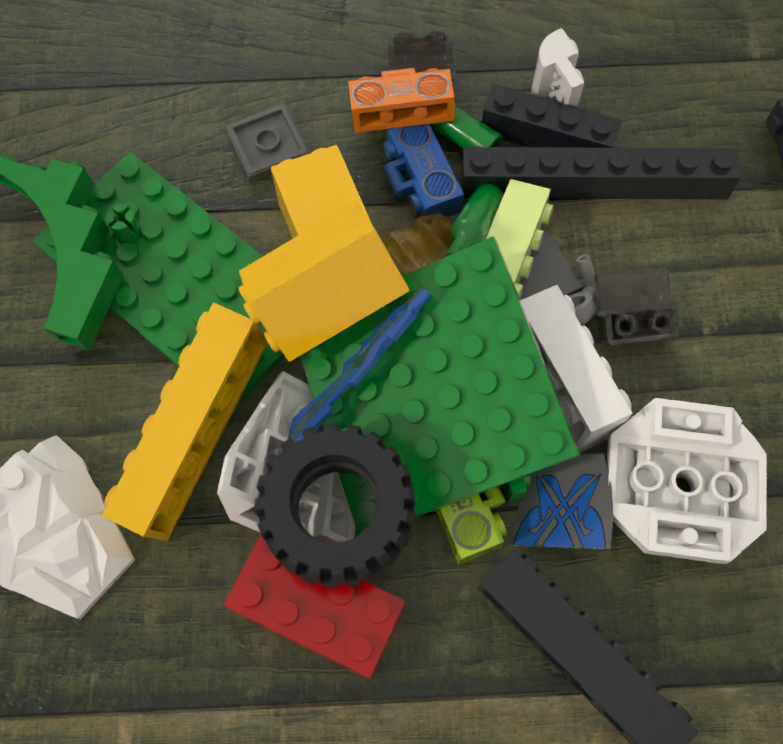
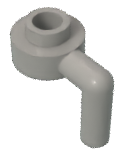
(584, 301)

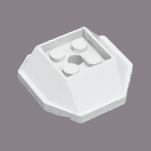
(717, 460)

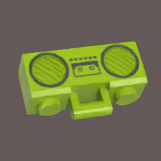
(472, 527)

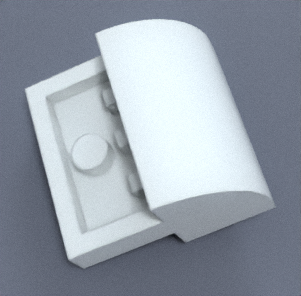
(556, 72)

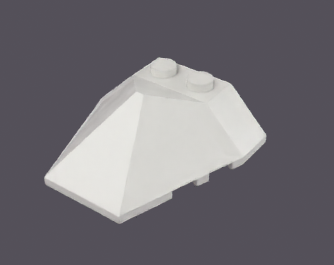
(323, 504)

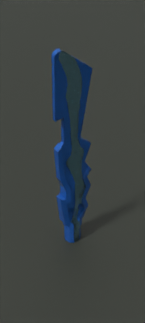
(360, 363)

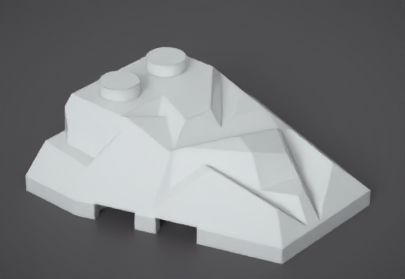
(54, 532)

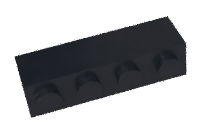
(545, 122)

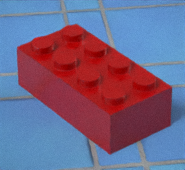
(338, 623)

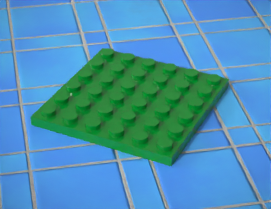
(455, 392)

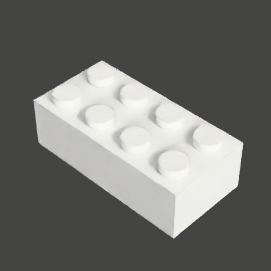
(578, 374)

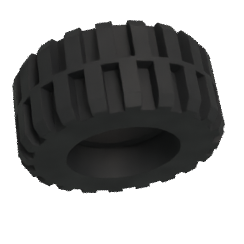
(324, 454)

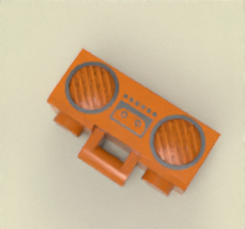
(402, 99)

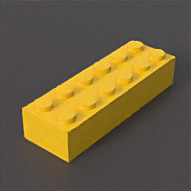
(186, 424)

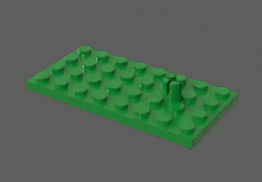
(171, 260)

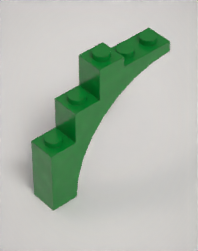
(85, 276)

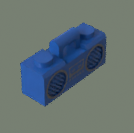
(426, 168)

